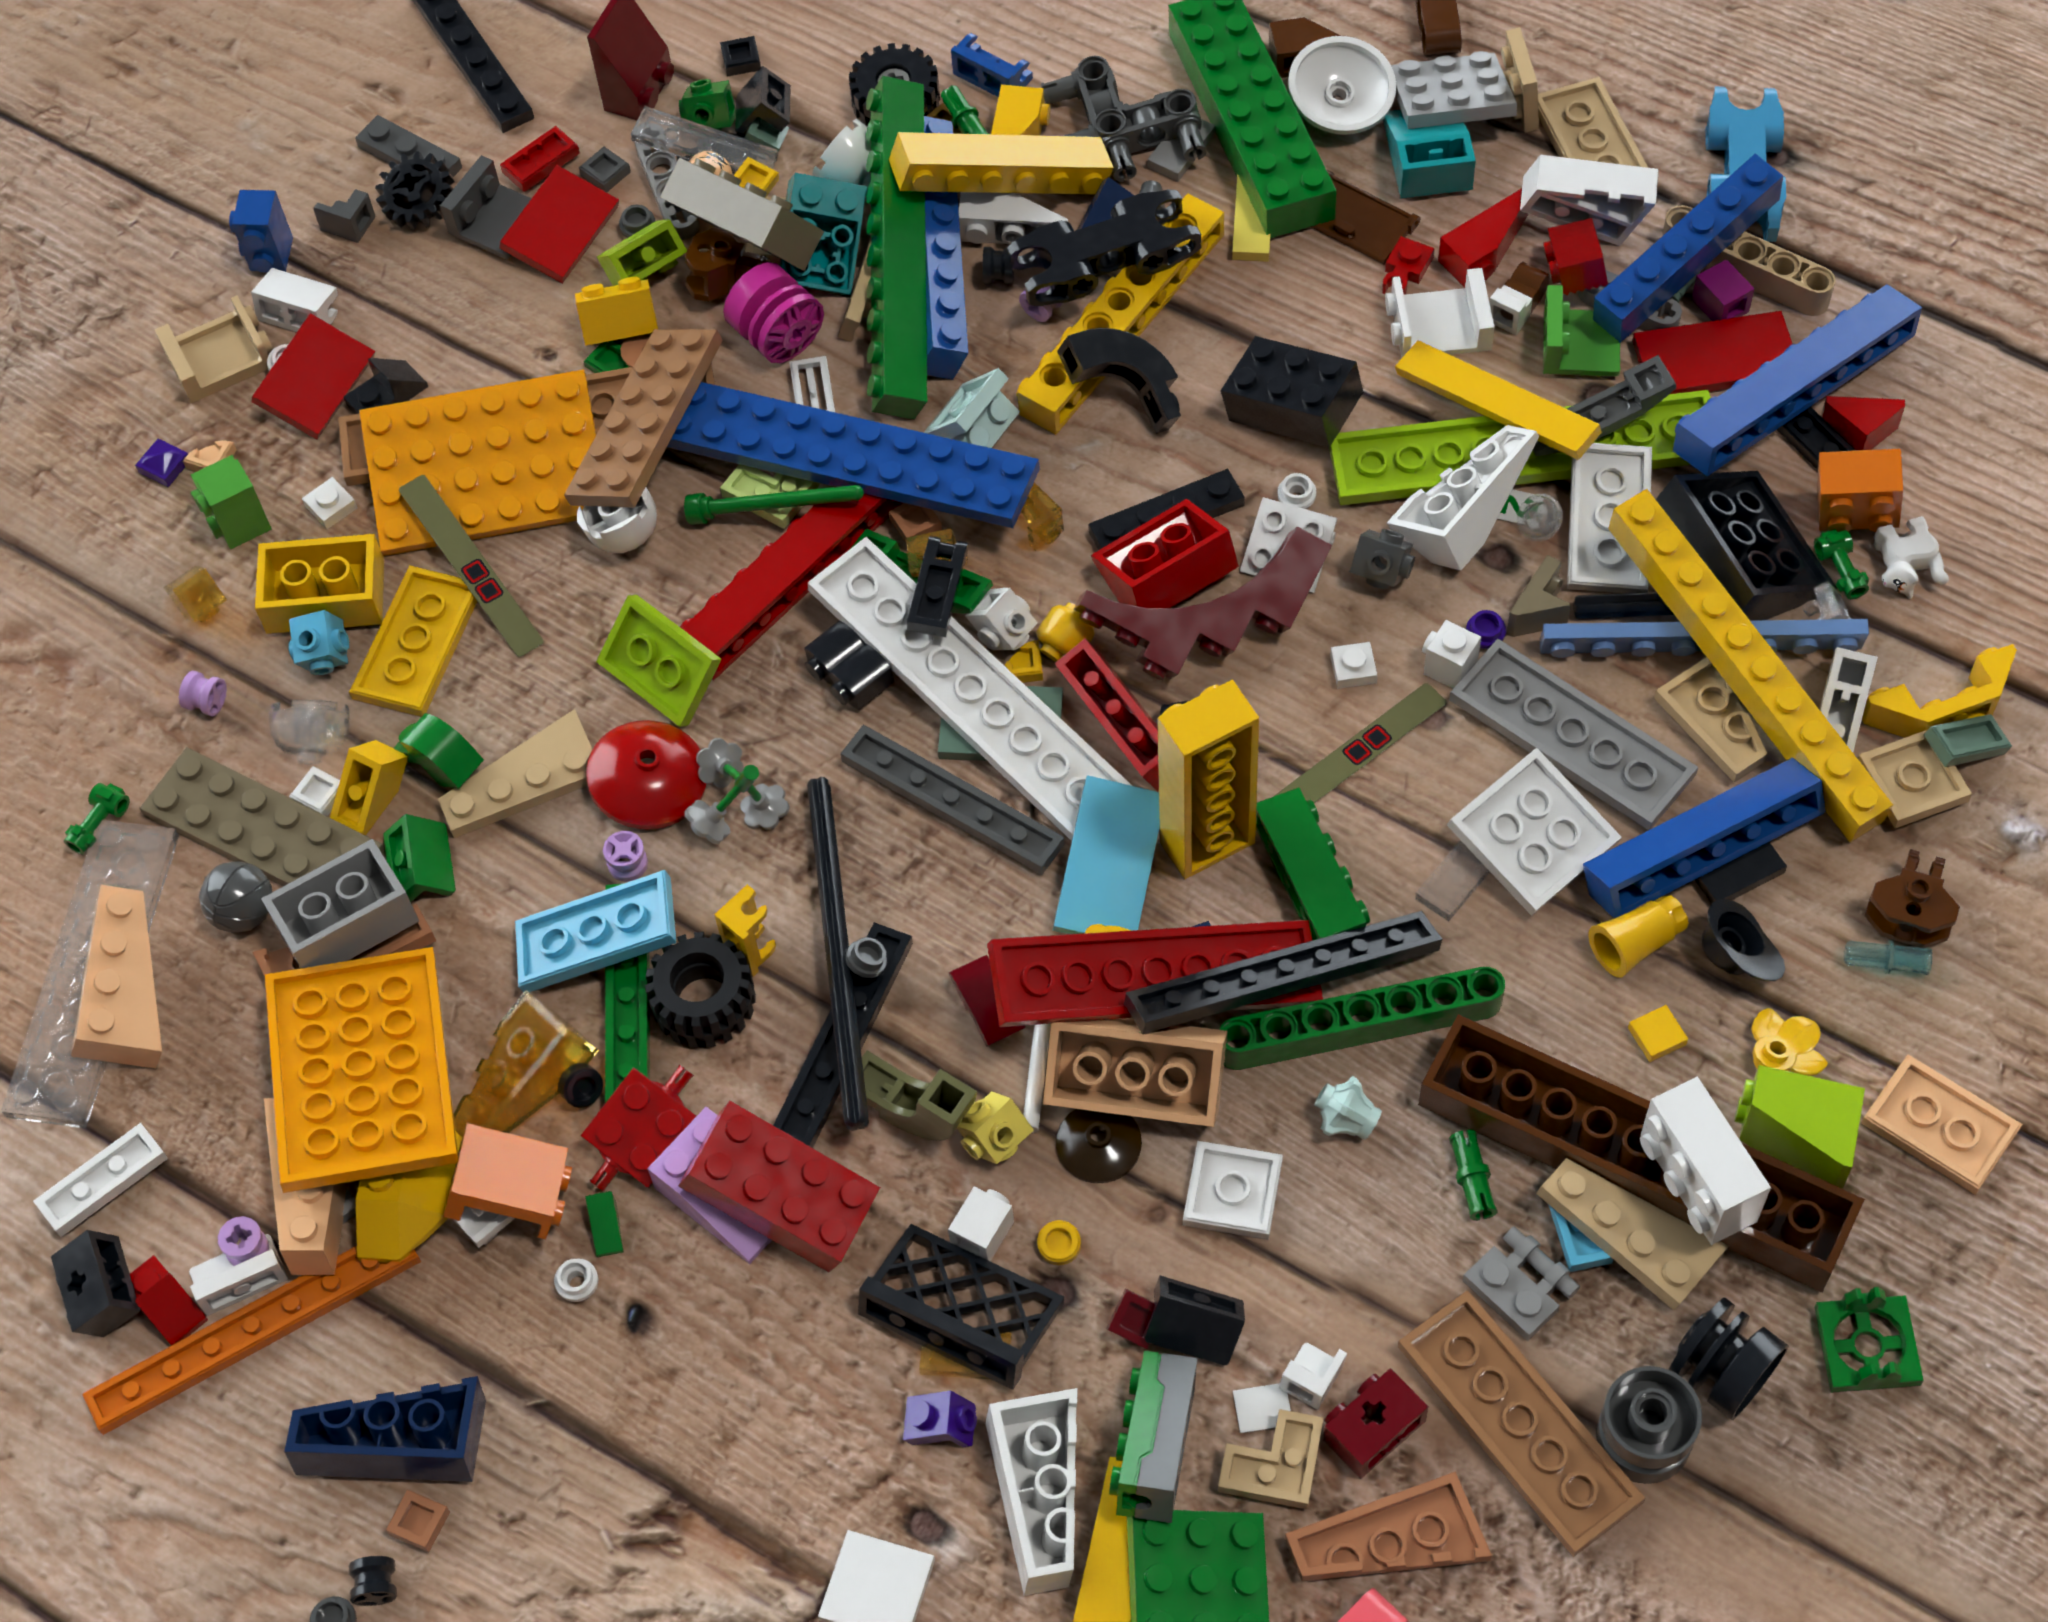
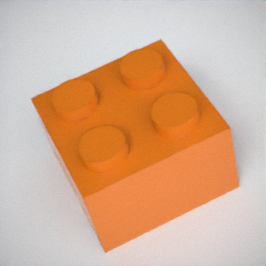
(1859, 489)

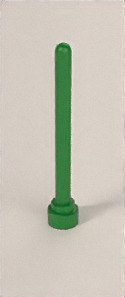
(701, 508)

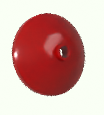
(640, 792)

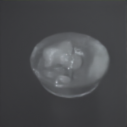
(1539, 517)

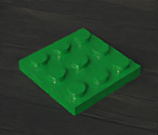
(1198, 1568)

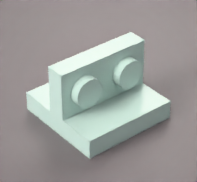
(976, 412)

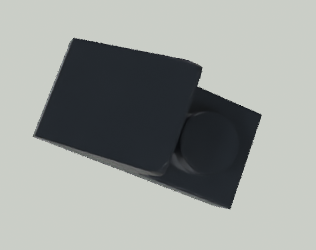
(392, 383)

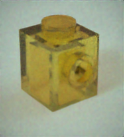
(196, 594)

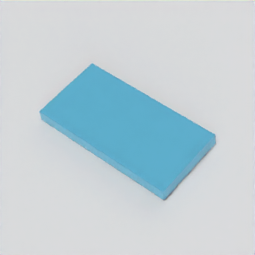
(1109, 857)
(595, 931)

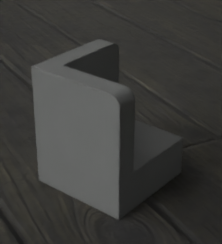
(347, 218)

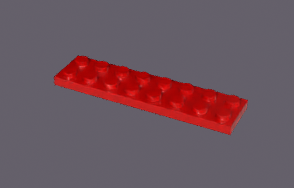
(1091, 972)

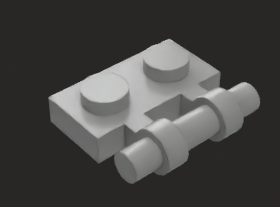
(1512, 1292)

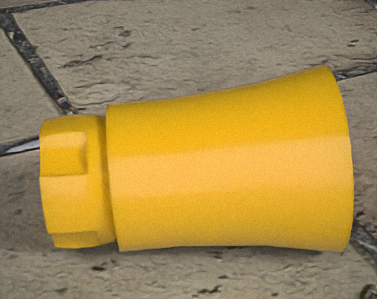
(1636, 934)

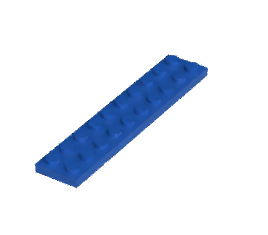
(856, 451)

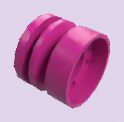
(773, 312)

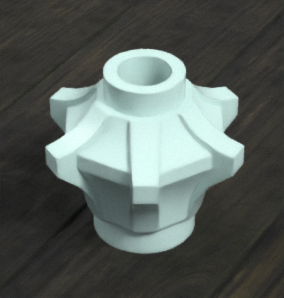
(1347, 1110)

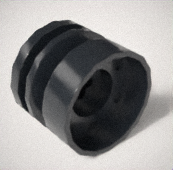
(1728, 1358)

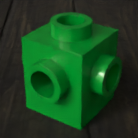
(708, 104)

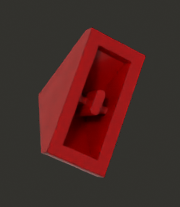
(1863, 420)

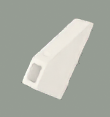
(1000, 217)

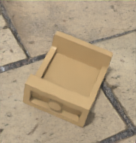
(217, 352)

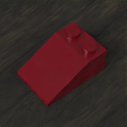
(628, 59)

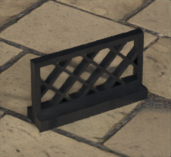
(936, 1329)

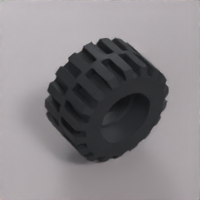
(692, 961)

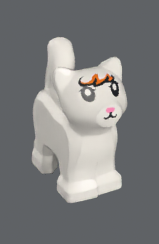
(1909, 553)

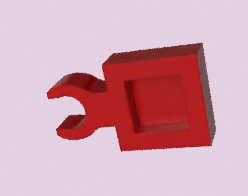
(1408, 261)

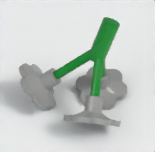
(719, 765)

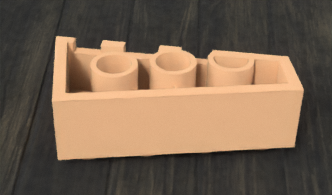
(118, 994)
(306, 1219)

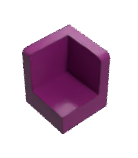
(1722, 292)

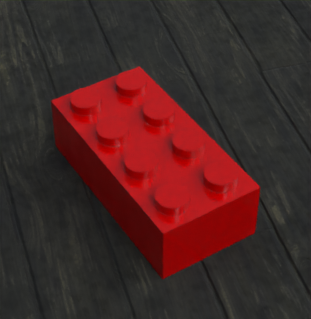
(779, 1186)

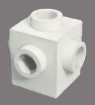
(1002, 620)

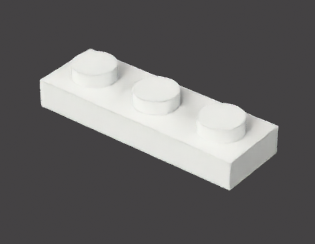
(100, 1179)

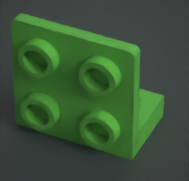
(1575, 341)

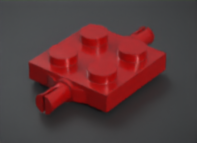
(638, 1125)

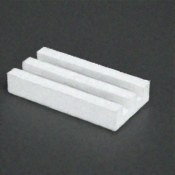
(808, 364)

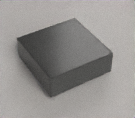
(604, 169)

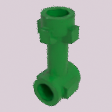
(1836, 546)
(106, 801)

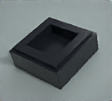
(740, 56)

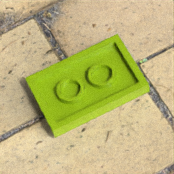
(658, 660)

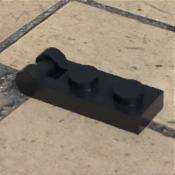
(937, 587)

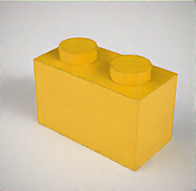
(616, 310)

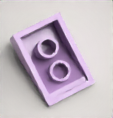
(668, 1172)

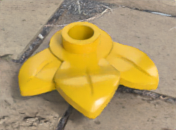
(1787, 1043)

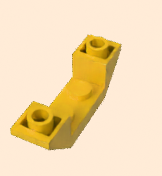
(1898, 713)

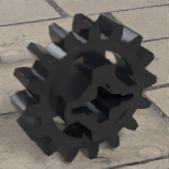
(414, 190)

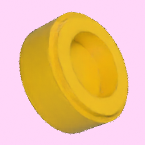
(1059, 1242)

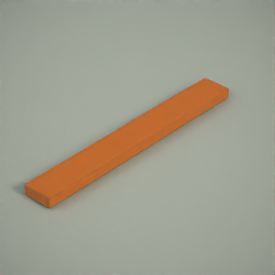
(235, 1338)

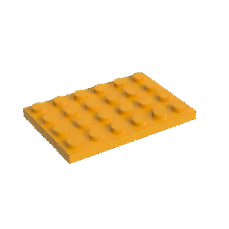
(488, 451)
(359, 1070)

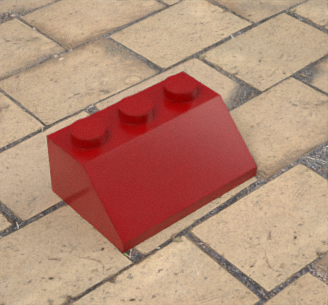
(1167, 558)

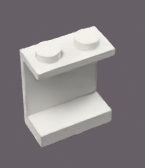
(1447, 319)

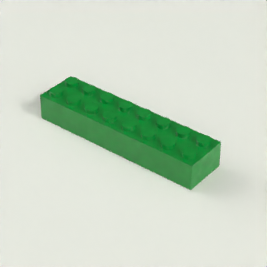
(1252, 114)

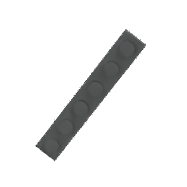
(953, 799)

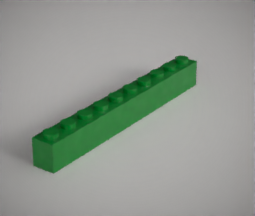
(895, 258)

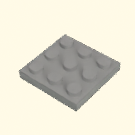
(1453, 90)

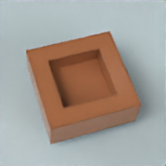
(914, 520)
(418, 1520)

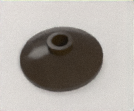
(1098, 1160)

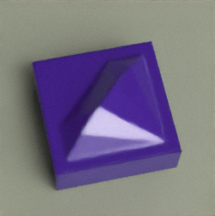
(162, 462)

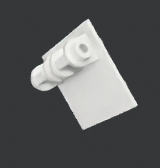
(1272, 527)

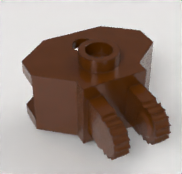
(719, 266)
(1913, 901)

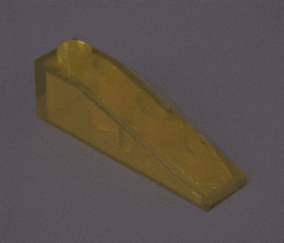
(523, 1067)

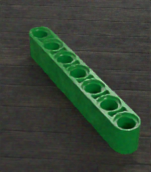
(1374, 1003)

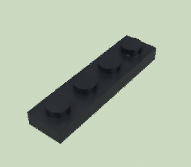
(1212, 494)

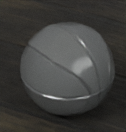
(233, 896)

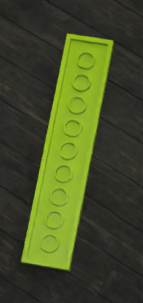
(1411, 457)

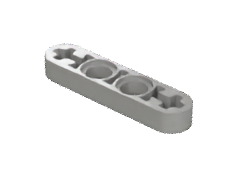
(658, 182)

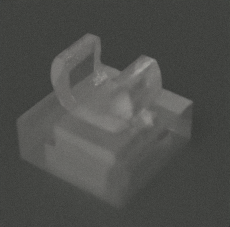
(1829, 603)

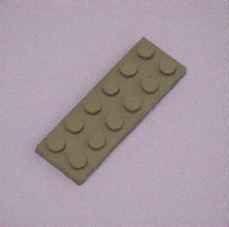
(246, 819)

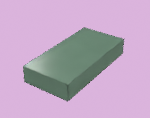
(1967, 740)

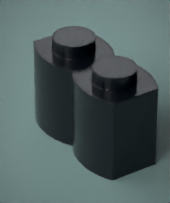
(848, 665)

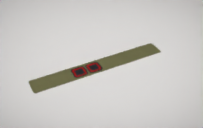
(471, 566)
(1368, 743)

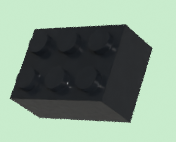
(1292, 391)

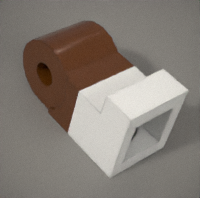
(1519, 297)

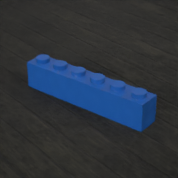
(1687, 247)
(1704, 838)

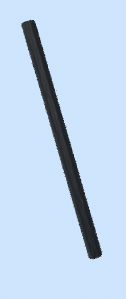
(836, 945)

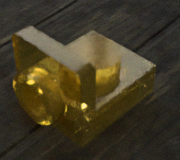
(1044, 518)

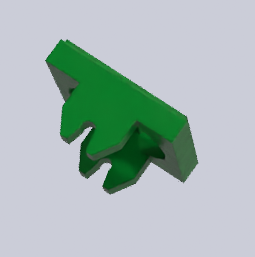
(1871, 1376)

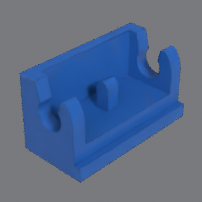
(986, 69)

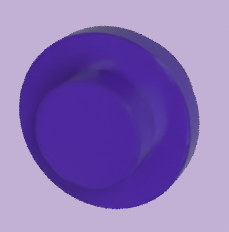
(1488, 626)

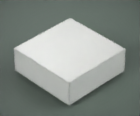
(317, 791)

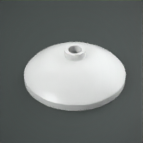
(1347, 70)

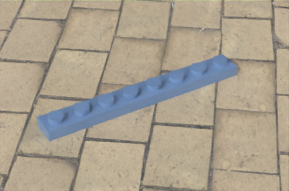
(1650, 637)

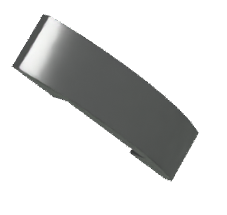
(1624, 402)

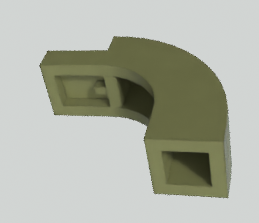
(914, 1105)

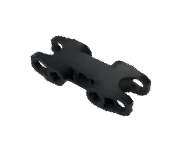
(1080, 256)

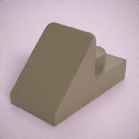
(1539, 601)

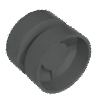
(1649, 1423)

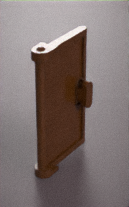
(1369, 219)

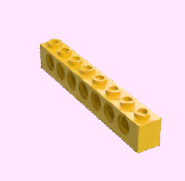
(1126, 304)

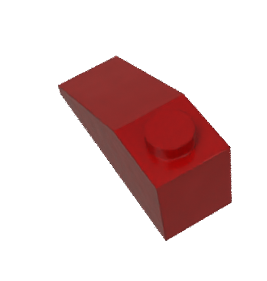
(1482, 239)

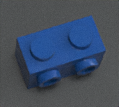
(261, 230)

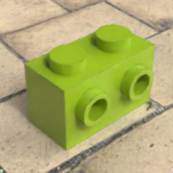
(643, 253)

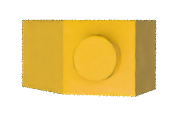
(367, 784)

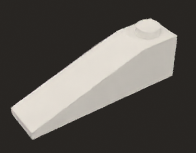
(1460, 511)

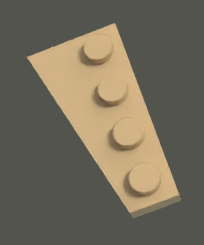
(525, 777)
(1639, 1236)

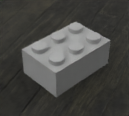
(341, 908)

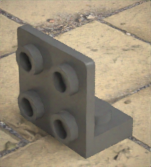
(482, 208)

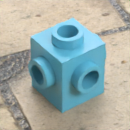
(318, 642)

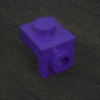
(939, 1419)

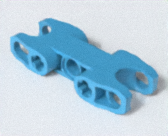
(1742, 135)

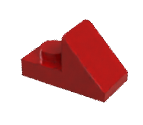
(165, 1301)

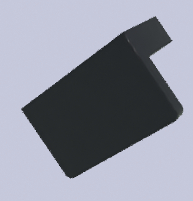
(763, 97)
(1195, 1321)

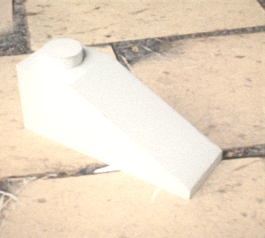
(1847, 692)

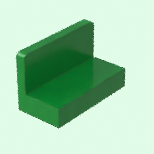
(420, 855)

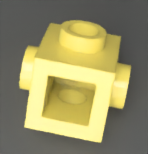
(993, 1128)

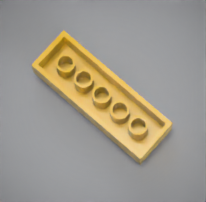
(1208, 778)

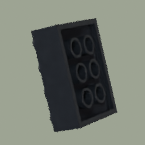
(1745, 540)

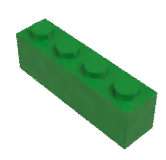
(1308, 865)

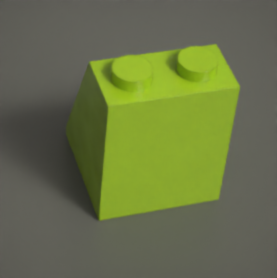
(1802, 1121)

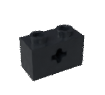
(95, 1283)

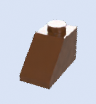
(1290, 37)

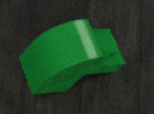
(439, 751)

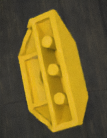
(400, 1211)

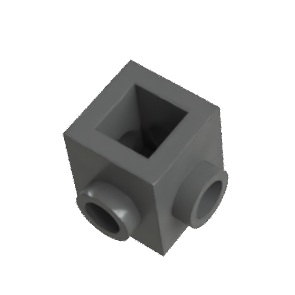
(1370, 560)

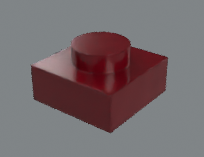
(1132, 1317)

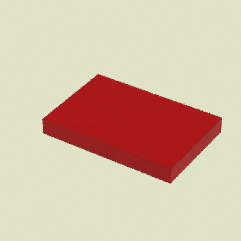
(559, 224)
(313, 376)

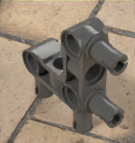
(1126, 126)

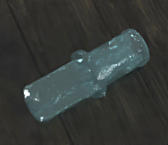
(1888, 957)

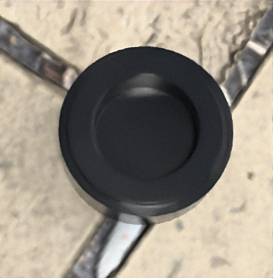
(580, 1085)

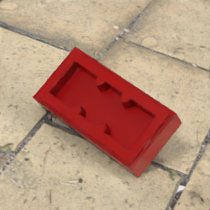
(539, 158)

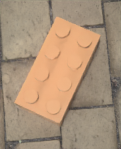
(1150, 1075)

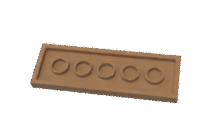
(643, 418)
(1521, 1423)

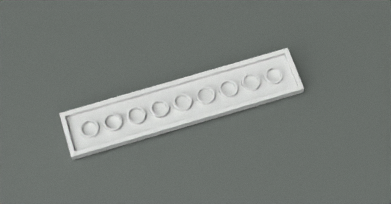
(964, 685)

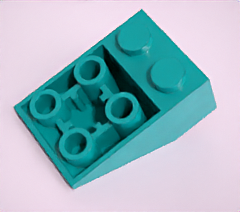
(1430, 157)
(837, 211)

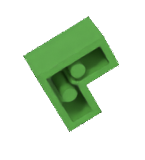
(230, 502)

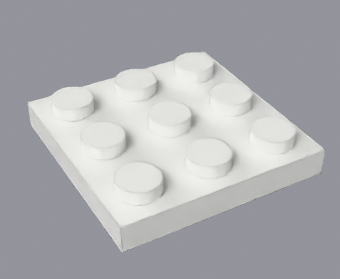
(1533, 831)

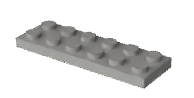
(1574, 734)

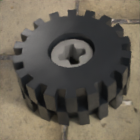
(896, 64)

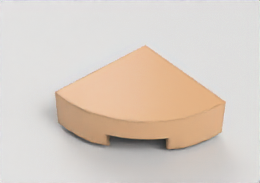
(209, 455)

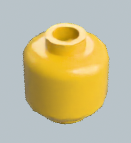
(1062, 631)

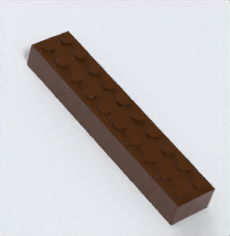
(1567, 1113)

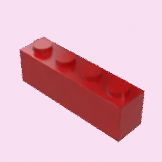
(1114, 707)

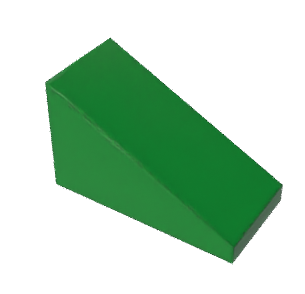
(604, 1223)

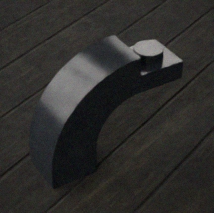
(1130, 360)

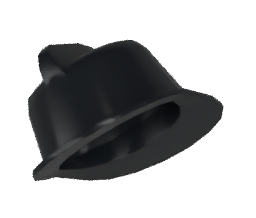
(1739, 944)

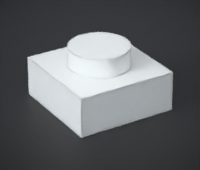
(329, 503)
(1353, 665)

